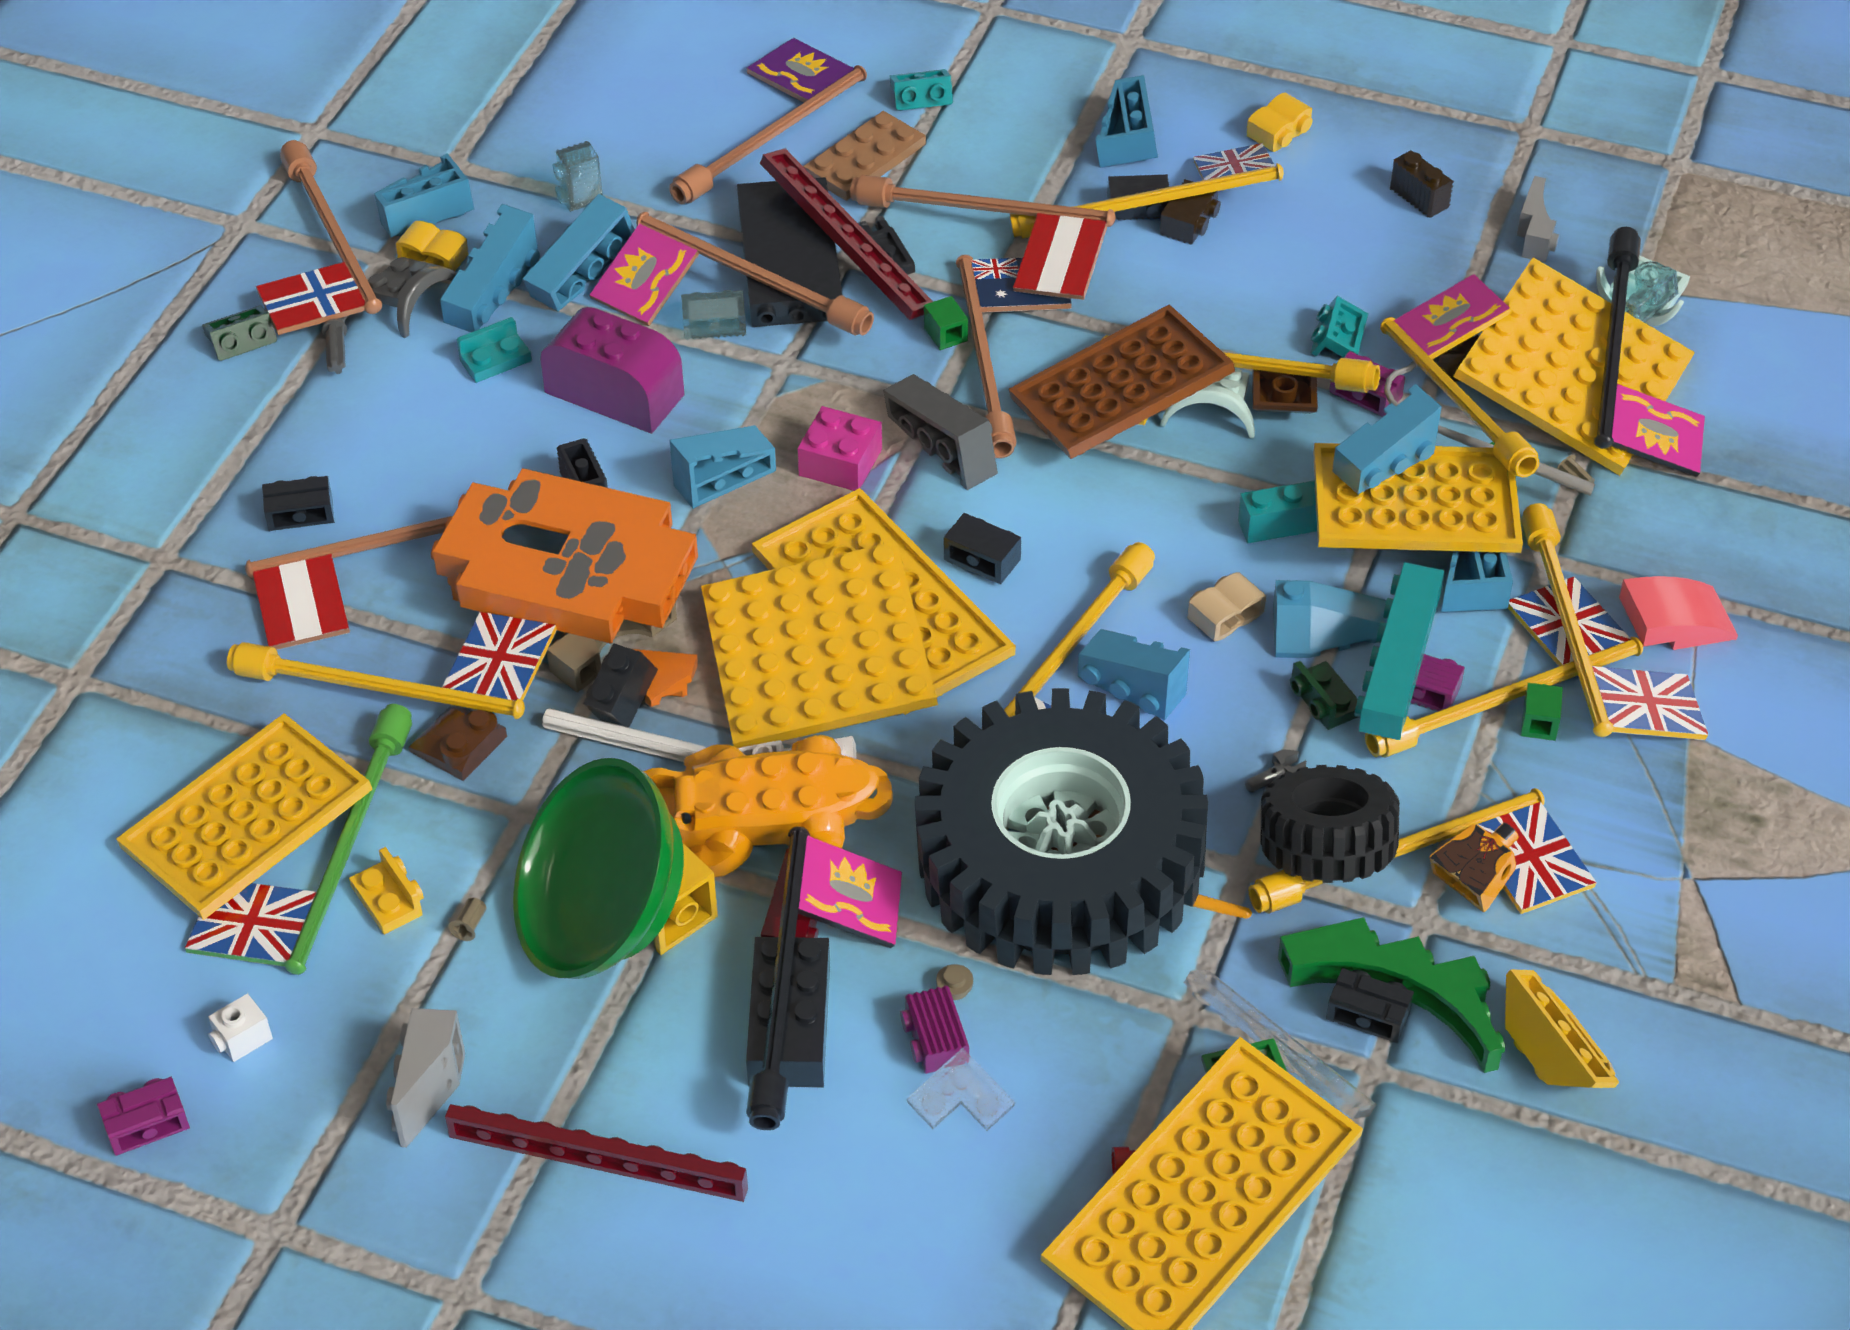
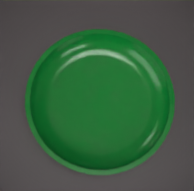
(596, 871)

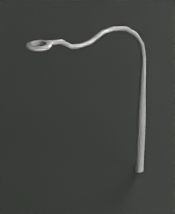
(1543, 470)

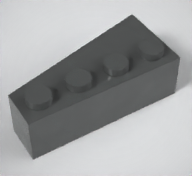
(944, 428)

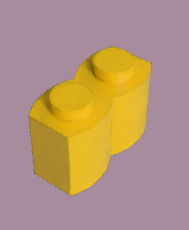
(1279, 122)
(434, 246)

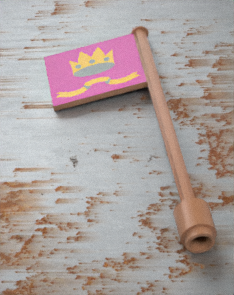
(661, 255)

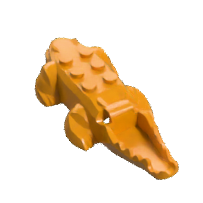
(761, 796)

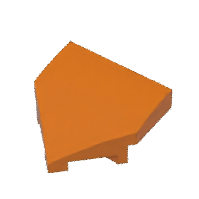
(672, 675)

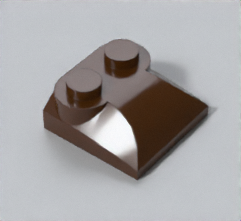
(1284, 392)
(459, 740)

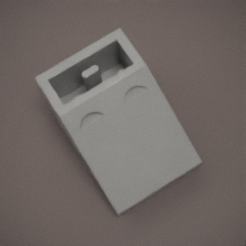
(425, 1070)

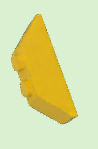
(1552, 1035)

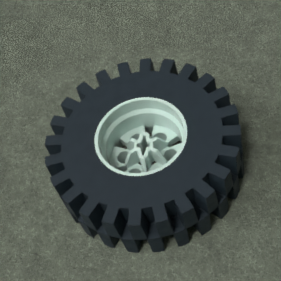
(1081, 894)

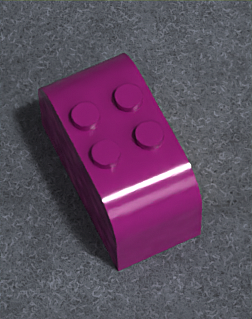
(614, 369)

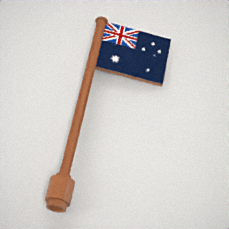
(990, 289)

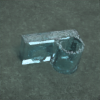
(1654, 289)

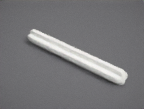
(618, 735)

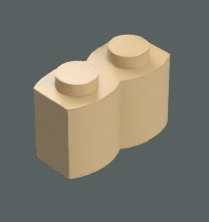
(1226, 606)

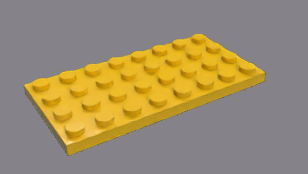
(953, 629)
(1202, 1194)

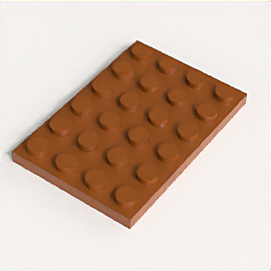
(1121, 381)

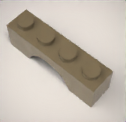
(578, 659)

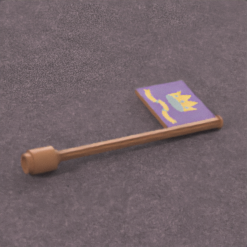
(795, 71)

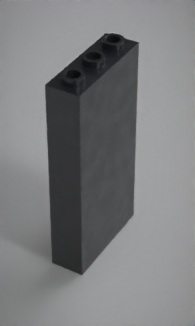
(789, 244)

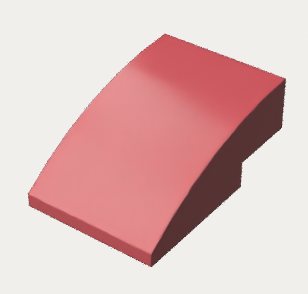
(1675, 612)

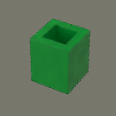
(945, 323)
(1541, 711)

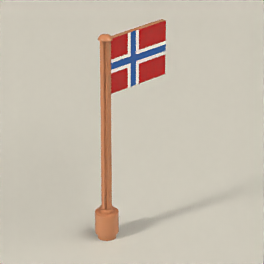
(323, 292)

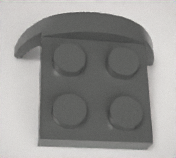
(404, 283)

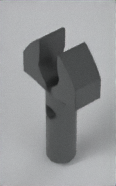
(1281, 761)

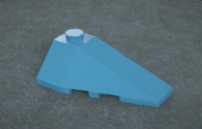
(1322, 617)

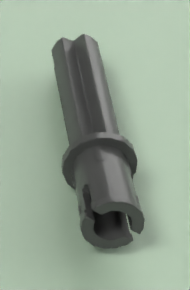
(334, 331)

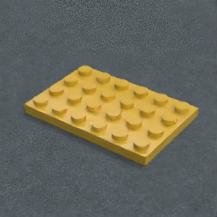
(1440, 504)
(244, 815)

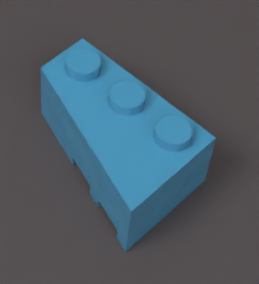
(428, 197)

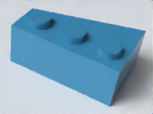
(1128, 125)
(1391, 444)
(719, 462)
(1477, 582)
(1136, 671)

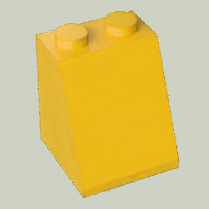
(694, 905)

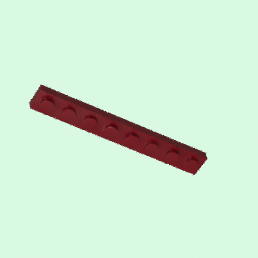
(846, 233)
(597, 1152)

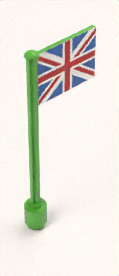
(282, 923)

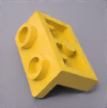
(388, 892)

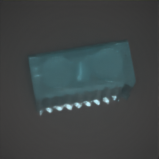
(578, 175)
(713, 314)

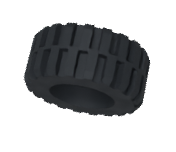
(1329, 823)

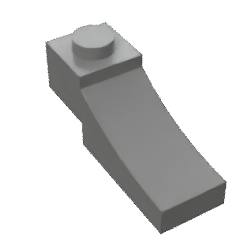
(1536, 224)

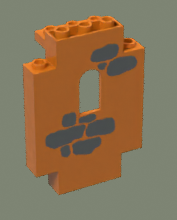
(612, 567)

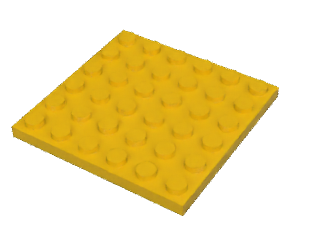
(1552, 356)
(818, 646)

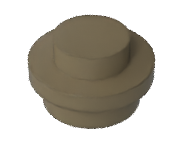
(957, 978)

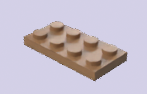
(866, 151)

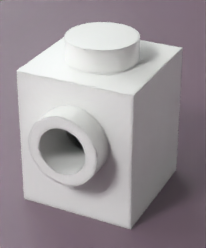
(239, 1028)

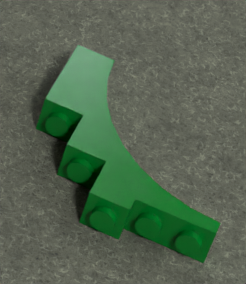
(1448, 990)

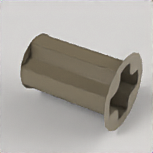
(1570, 466)
(468, 919)

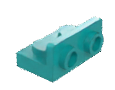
(922, 89)
(1339, 328)
(492, 350)

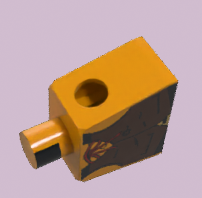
(1477, 863)

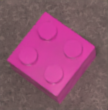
(840, 448)

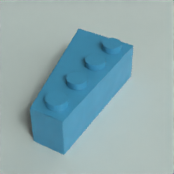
(580, 253)
(492, 270)

